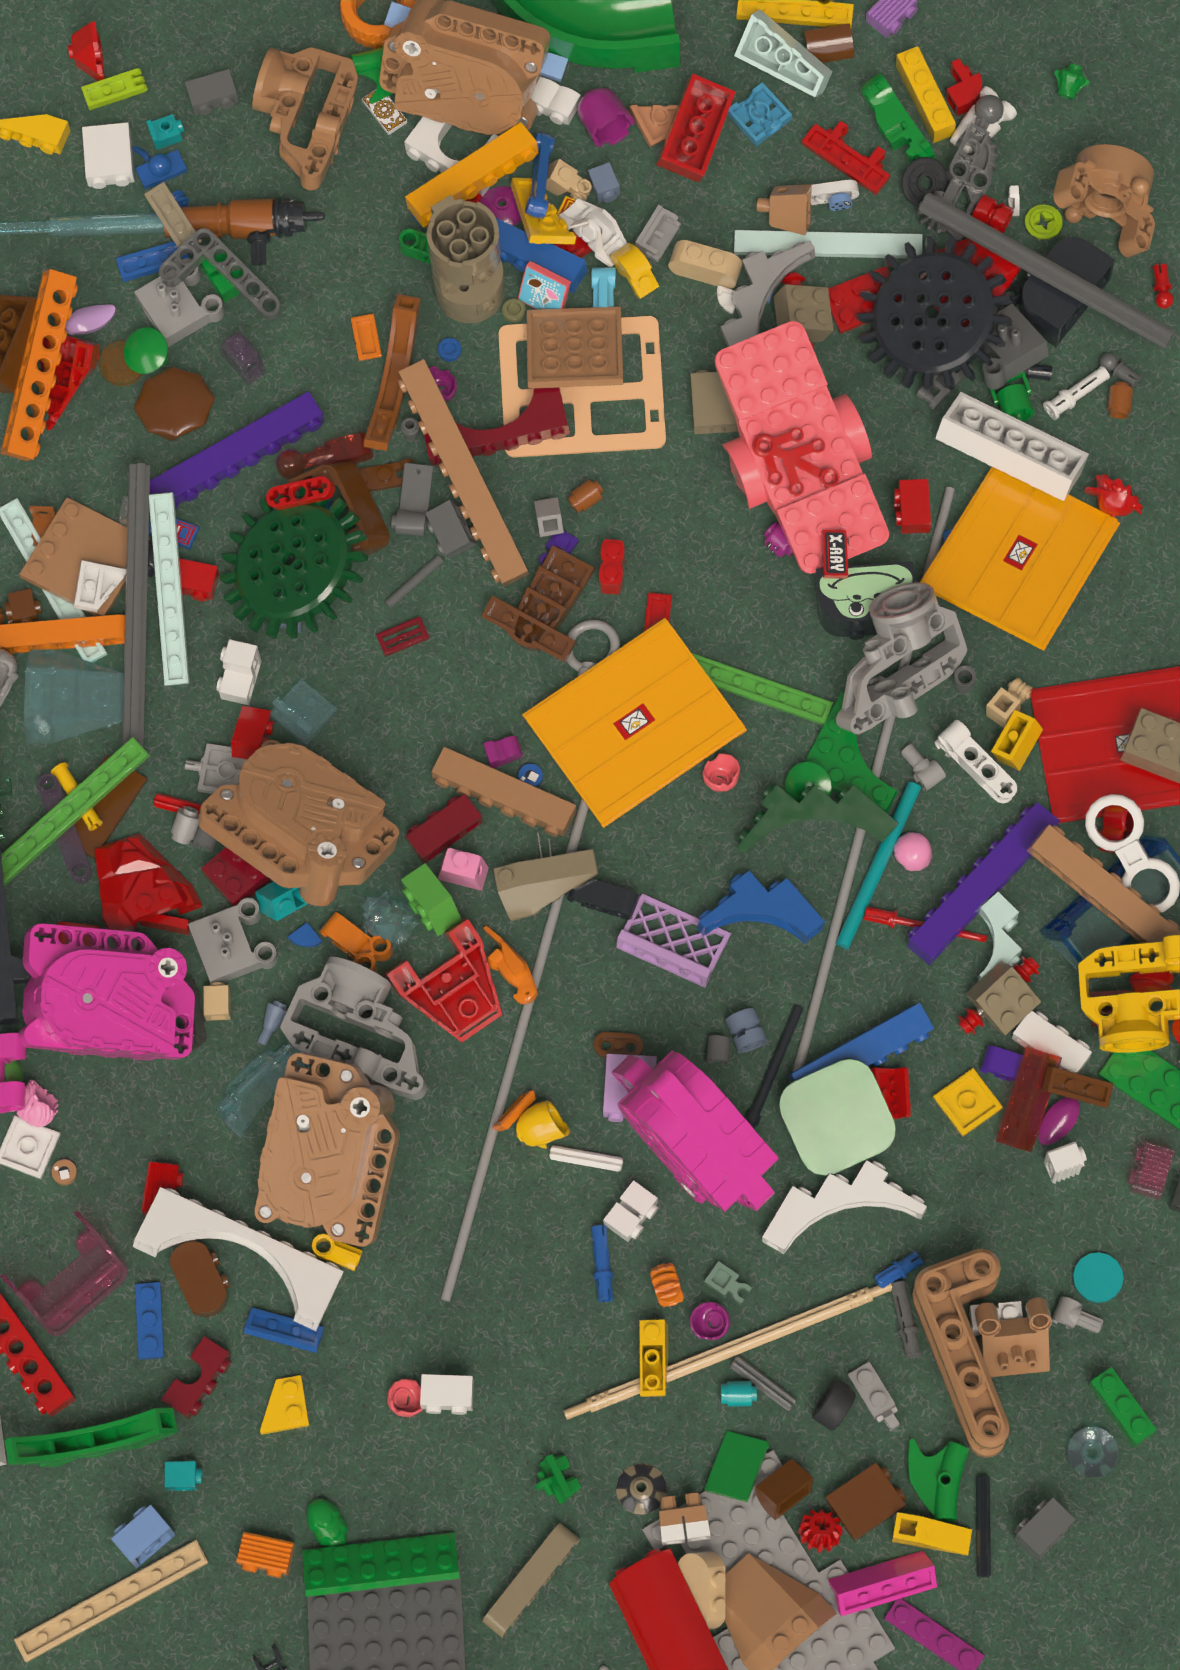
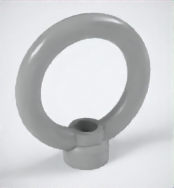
(587, 625)

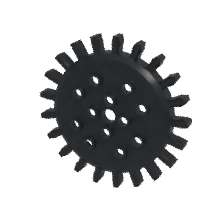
(960, 343)

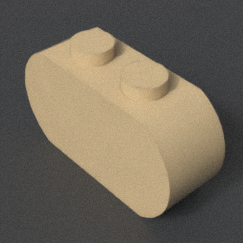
(705, 264)
(706, 1580)

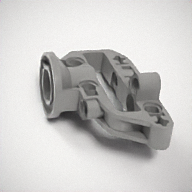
(904, 621)
(350, 993)

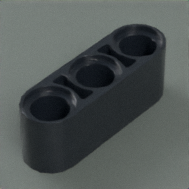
(605, 898)

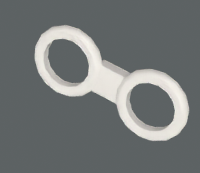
(1130, 849)

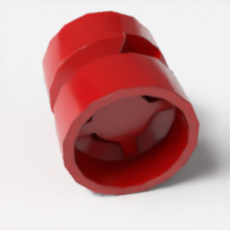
(993, 214)

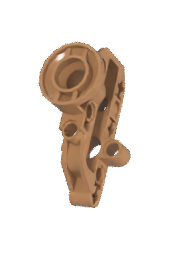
(284, 84)

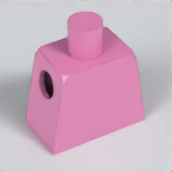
(463, 868)

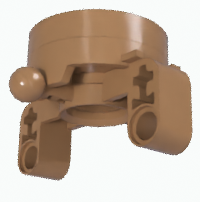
(1112, 185)

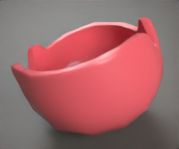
(724, 766)
(398, 1395)

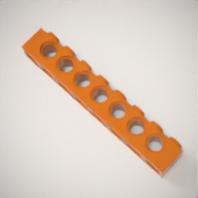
(13, 443)

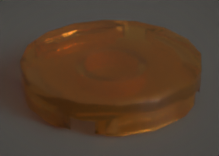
(114, 368)

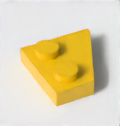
(286, 1406)

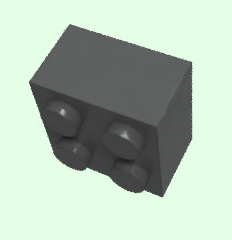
(1044, 1529)

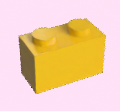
(1017, 740)

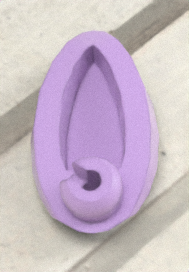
(89, 319)

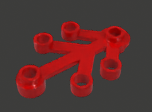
(791, 459)

